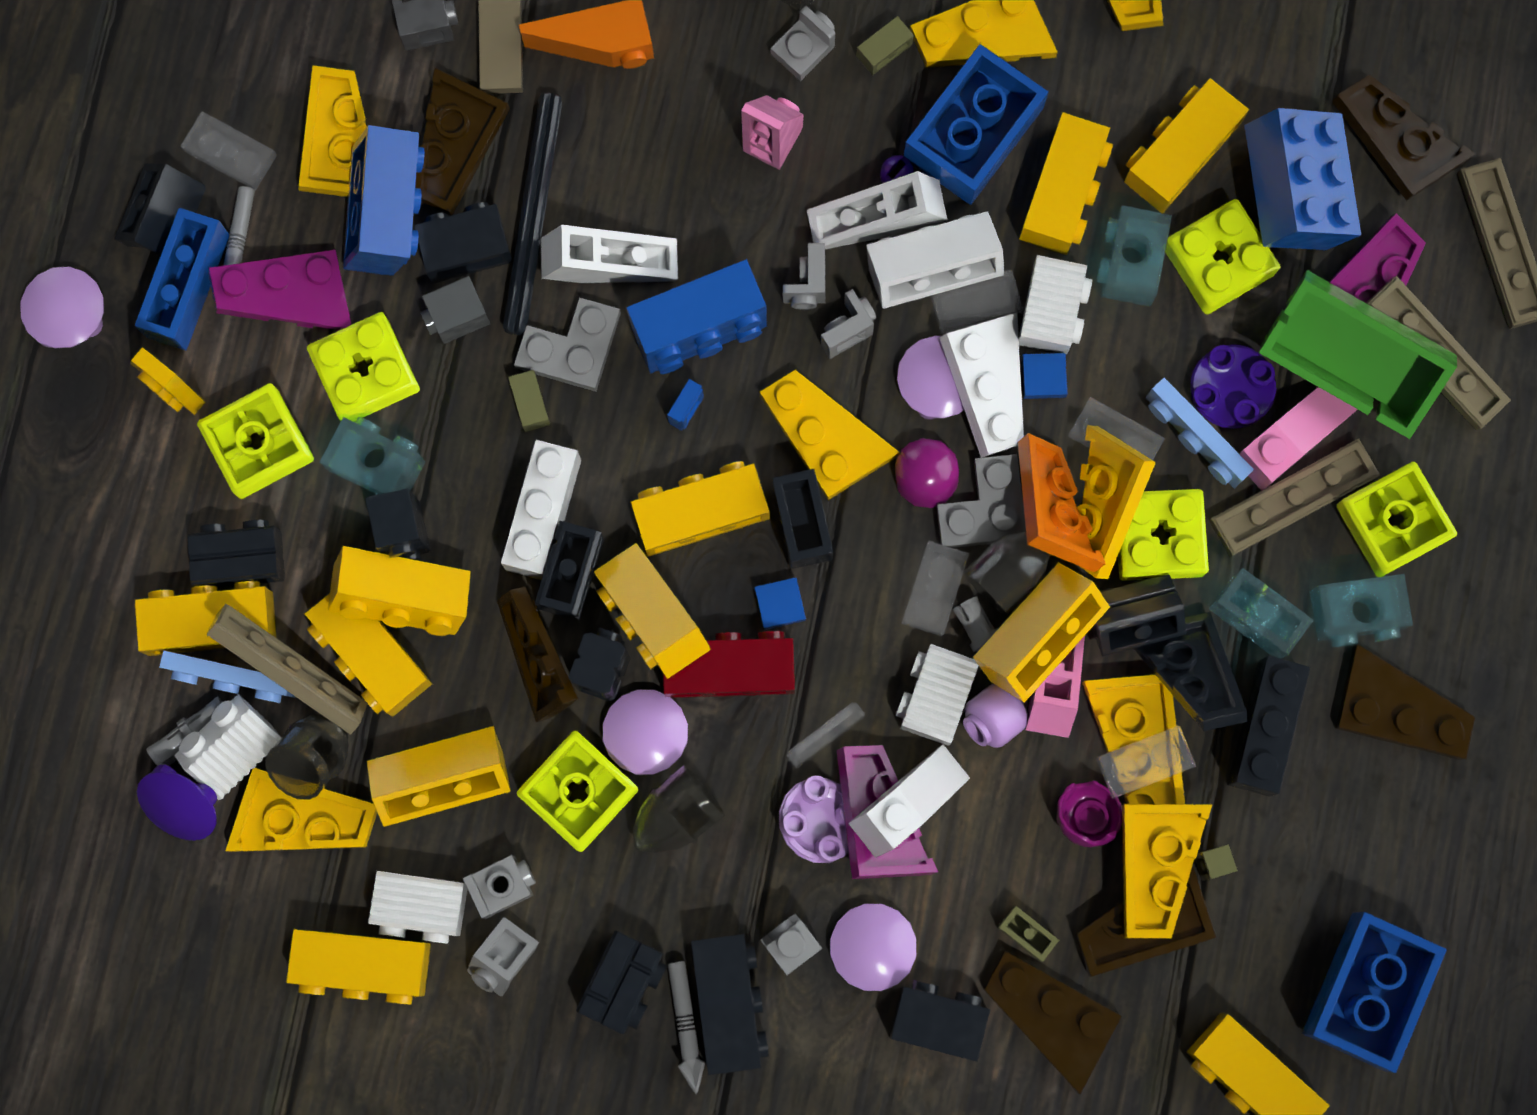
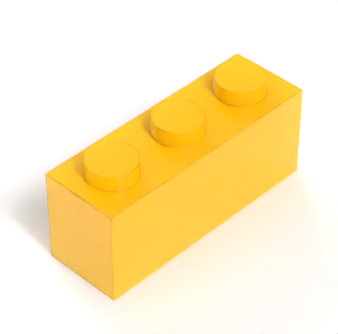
(1184, 144)
(1067, 184)
(700, 508)
(399, 591)
(650, 612)
(183, 621)
(1041, 632)
(370, 655)
(438, 776)
(358, 965)
(1251, 1072)

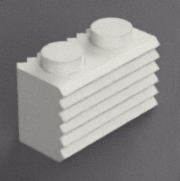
(1053, 305)
(938, 694)
(227, 746)
(418, 905)

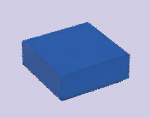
(1044, 375)
(686, 405)
(780, 603)

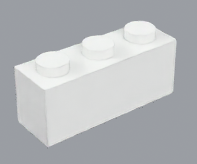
(935, 259)
(540, 508)

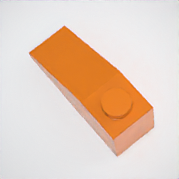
(601, 35)

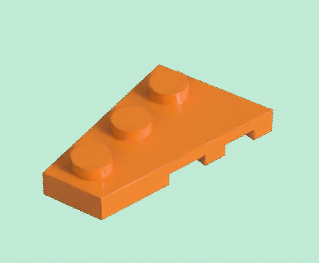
(1049, 505)

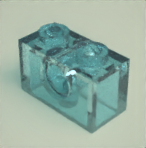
(1146, 233)
(353, 442)
(1383, 596)
(1261, 614)

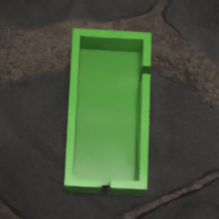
(1358, 354)

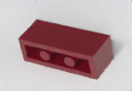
(738, 668)

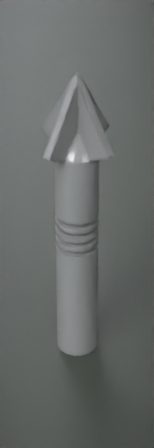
(239, 225)
(692, 1065)

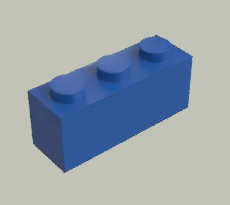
(182, 279)

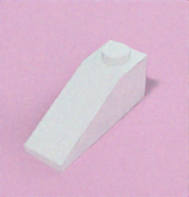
(879, 211)
(607, 256)
(909, 802)

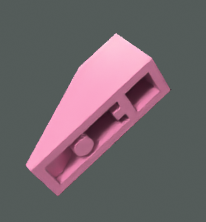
(770, 129)
(1294, 436)
(1056, 700)

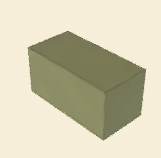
(885, 45)
(529, 401)
(1215, 862)
(1028, 933)

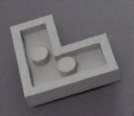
(573, 358)
(995, 512)

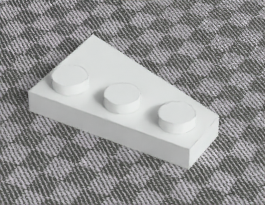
(988, 380)

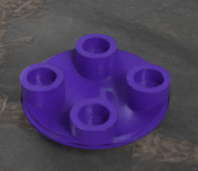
(1233, 386)
(177, 804)

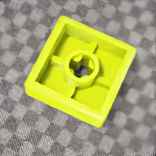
(1217, 282)
(388, 377)
(229, 434)
(1400, 492)
(1183, 553)
(577, 762)

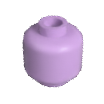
(994, 717)

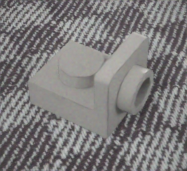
(805, 43)
(811, 271)
(845, 332)
(501, 957)

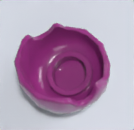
(926, 473)
(1089, 814)

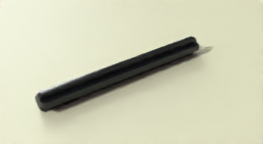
(532, 214)

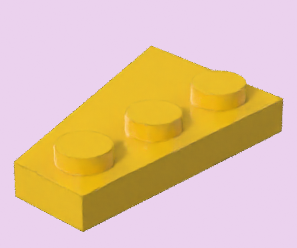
(825, 434)
(1157, 862)

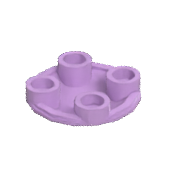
(62, 307)
(928, 381)
(645, 732)
(814, 820)
(873, 947)

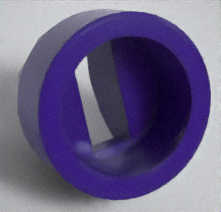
(891, 163)

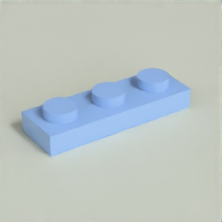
(1198, 434)
(225, 677)

